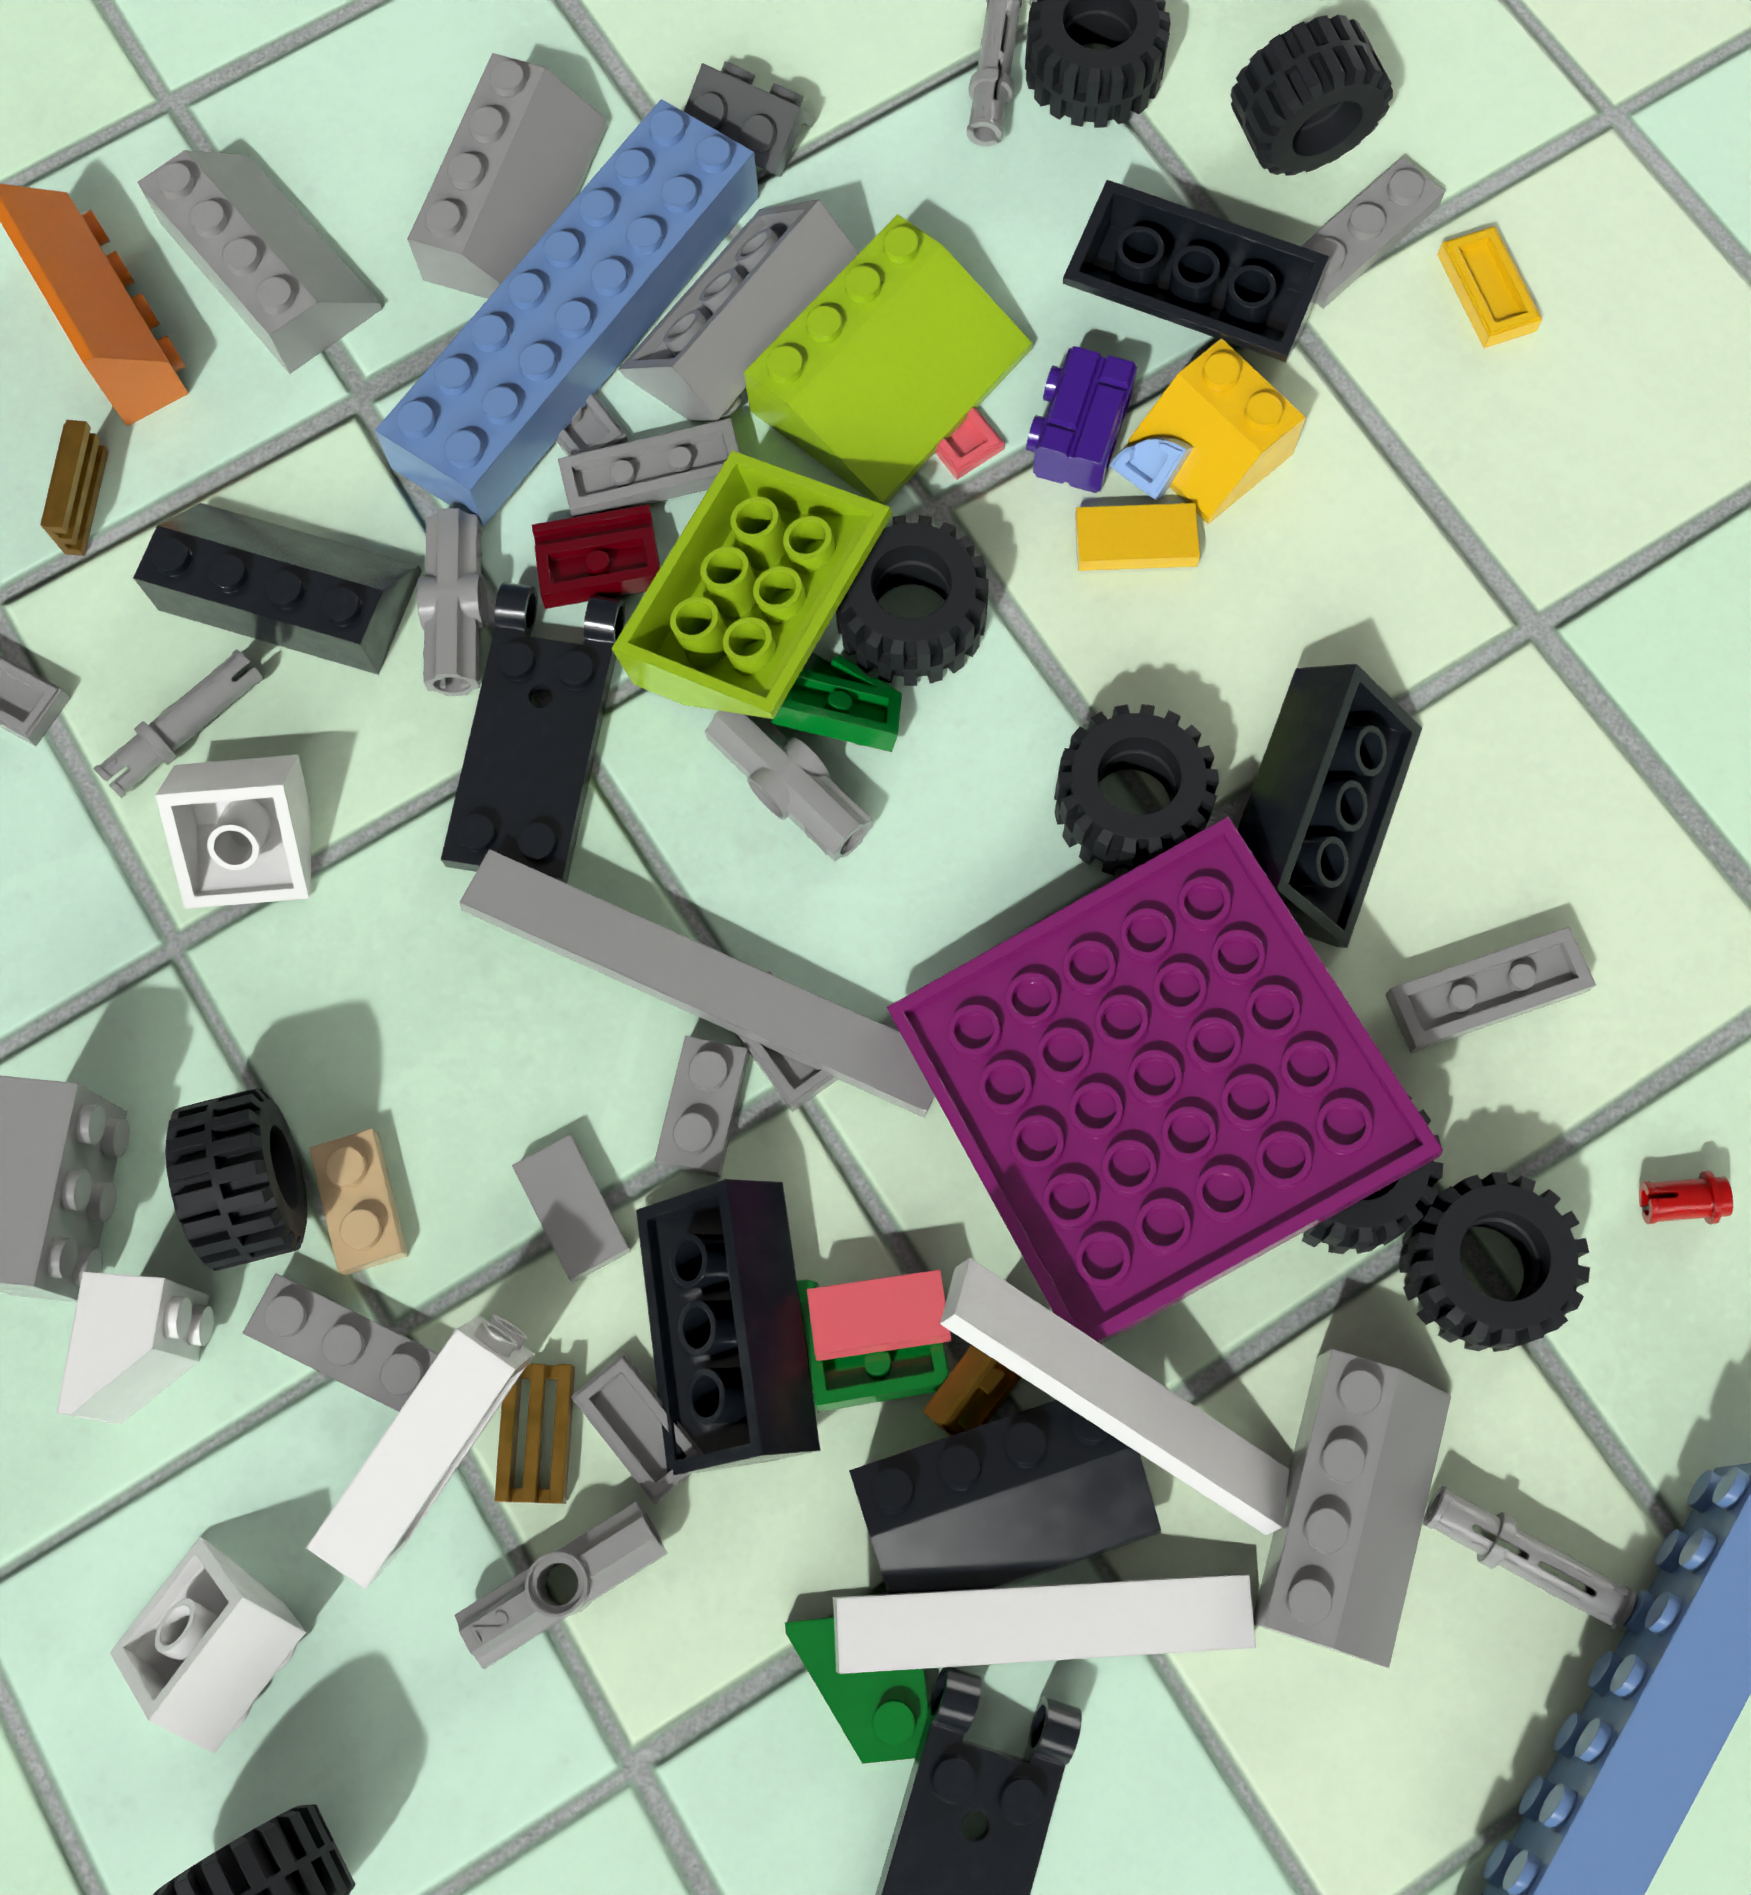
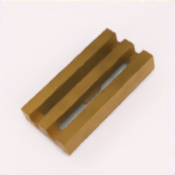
(74, 488)
(971, 1393)
(561, 1437)

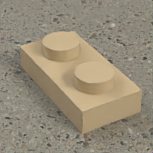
(358, 1202)

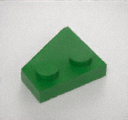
(842, 704)
(870, 1376)
(876, 1710)

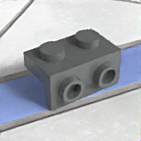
(748, 114)

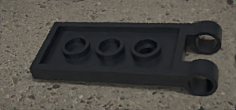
(528, 763)
(960, 1777)

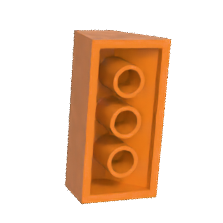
(92, 300)

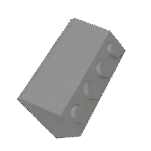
(504, 176)
(258, 253)
(739, 309)
(1353, 1507)

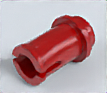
(1687, 1199)

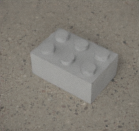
(55, 1184)

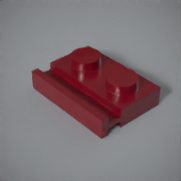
(596, 556)

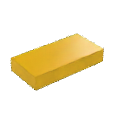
(1489, 287)
(1137, 536)

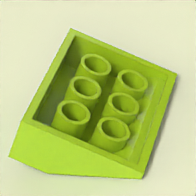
(885, 362)
(748, 588)

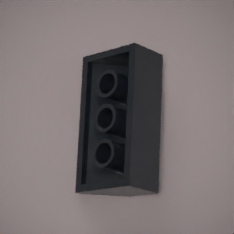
(1197, 270)
(278, 585)
(1328, 795)
(727, 1326)
(1003, 1502)

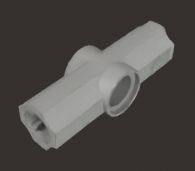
(452, 602)
(790, 781)
(522, 1605)

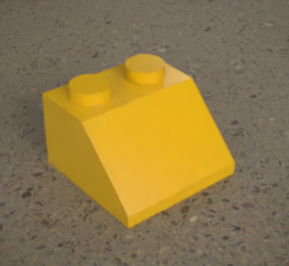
(1232, 421)

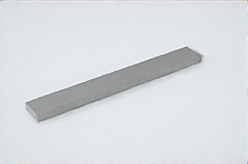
(697, 980)

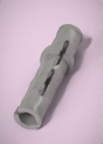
(991, 84)
(178, 724)
(1601, 1596)

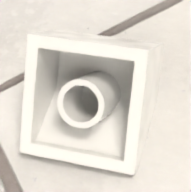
(238, 830)
(130, 1343)
(206, 1647)

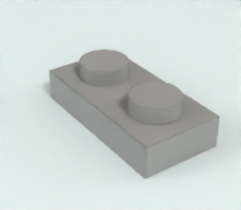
(702, 1106)

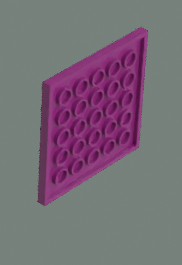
(1161, 1084)

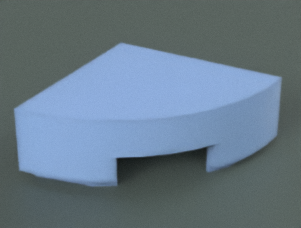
(1152, 463)

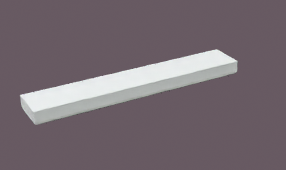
(1115, 1396)
(1042, 1623)

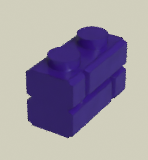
(1082, 419)

